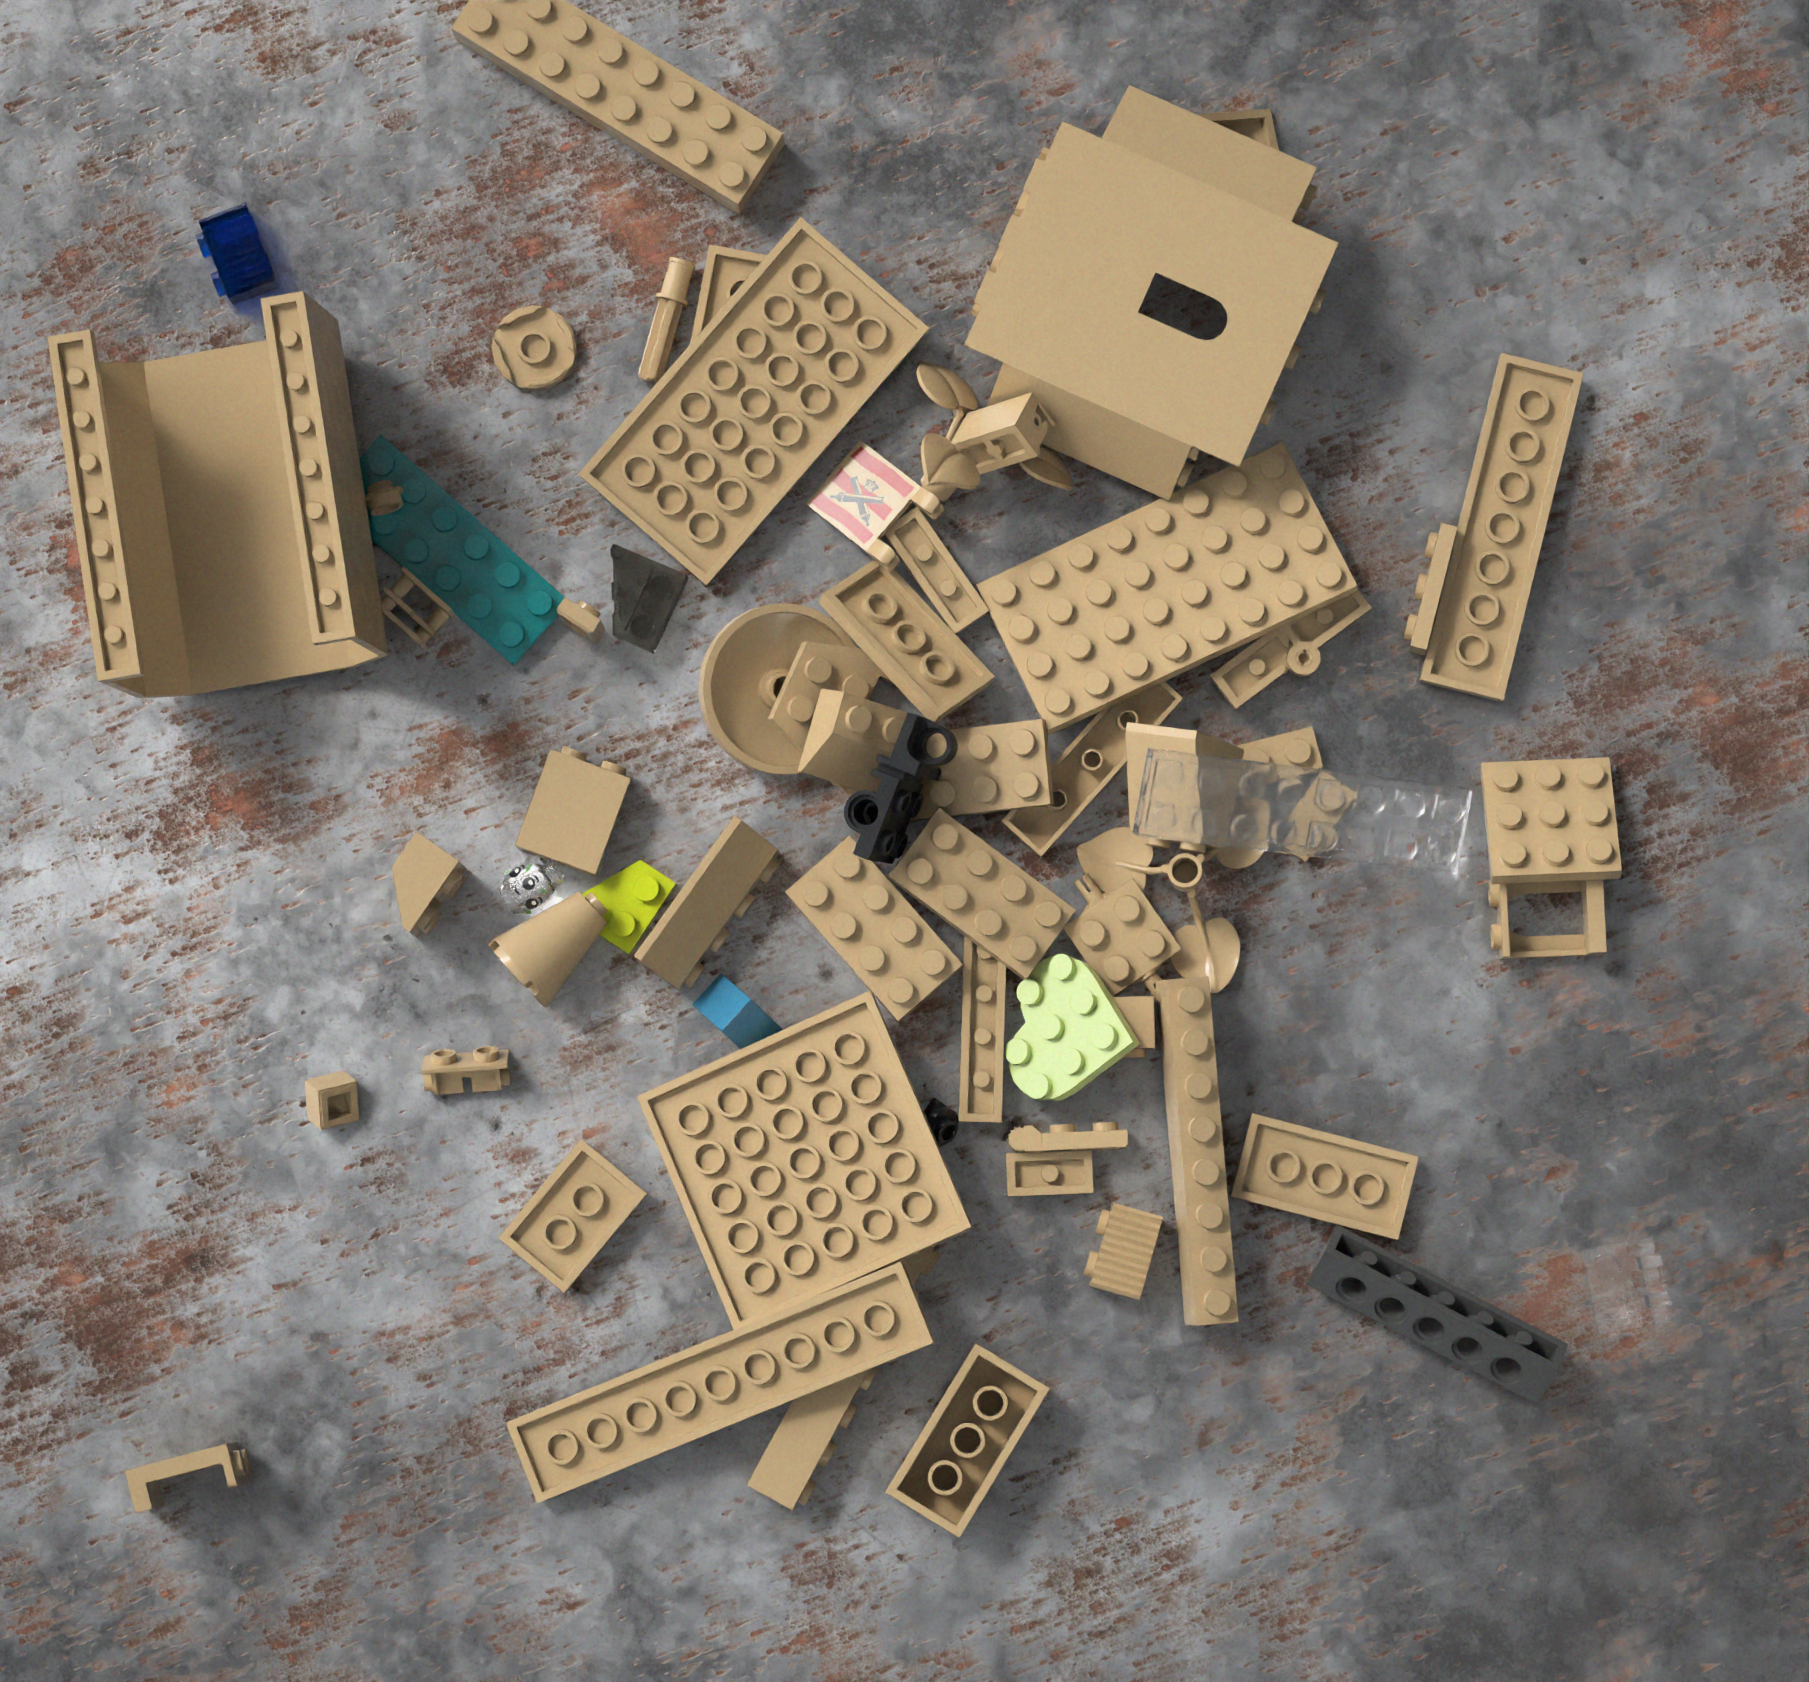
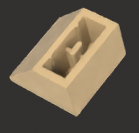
(423, 881)

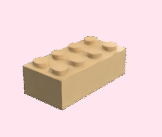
(874, 930)
(967, 1440)

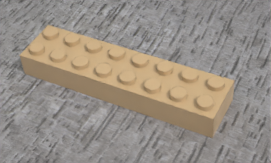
(1089, 767)

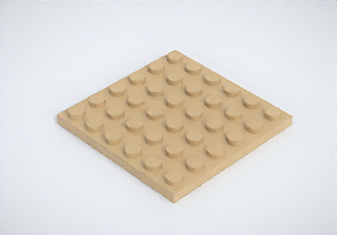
(804, 1161)

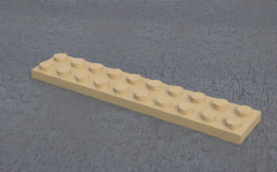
(720, 1381)

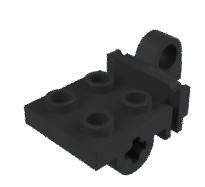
(899, 791)

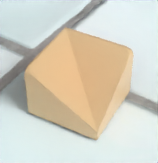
(332, 1100)

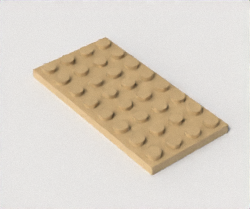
(753, 401)
(1166, 588)

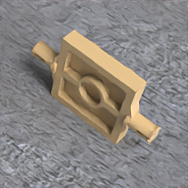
(1121, 936)

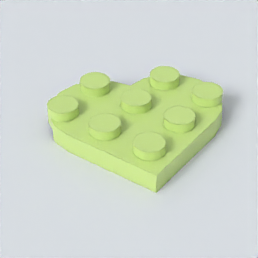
(1068, 1032)

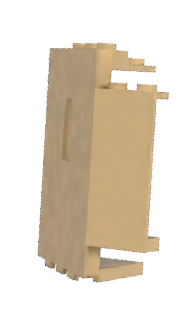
(1078, 261)

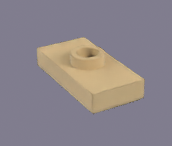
(581, 619)

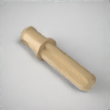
(666, 319)

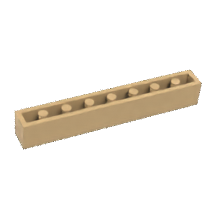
(1196, 1151)
(811, 1422)

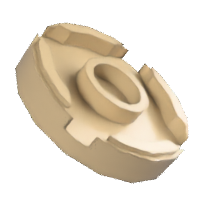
(534, 348)

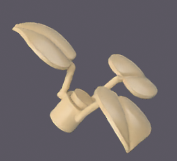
(947, 467)
(1207, 947)

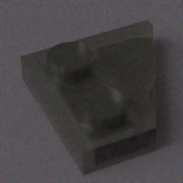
(643, 598)

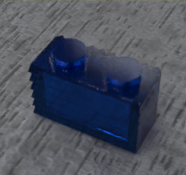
(237, 254)

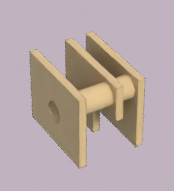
(428, 627)

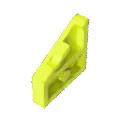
(632, 903)

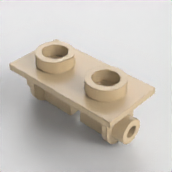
(446, 1069)

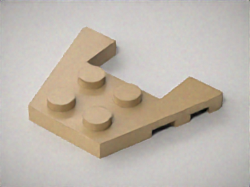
(818, 668)

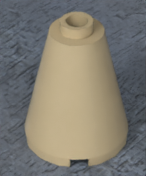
(551, 944)

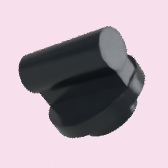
(942, 1121)

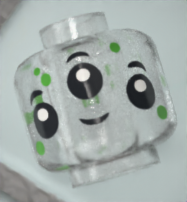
(532, 886)

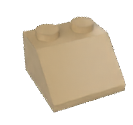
(848, 737)

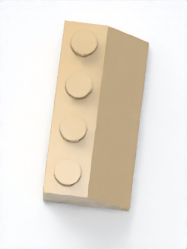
(707, 905)

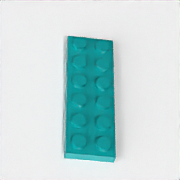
(459, 557)

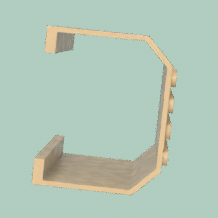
(220, 509)

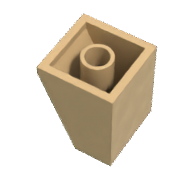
(1140, 738)

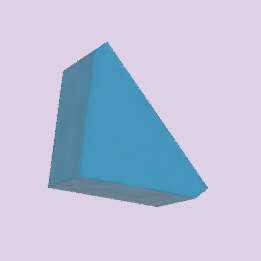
(735, 1013)

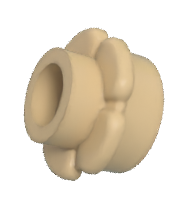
(383, 498)

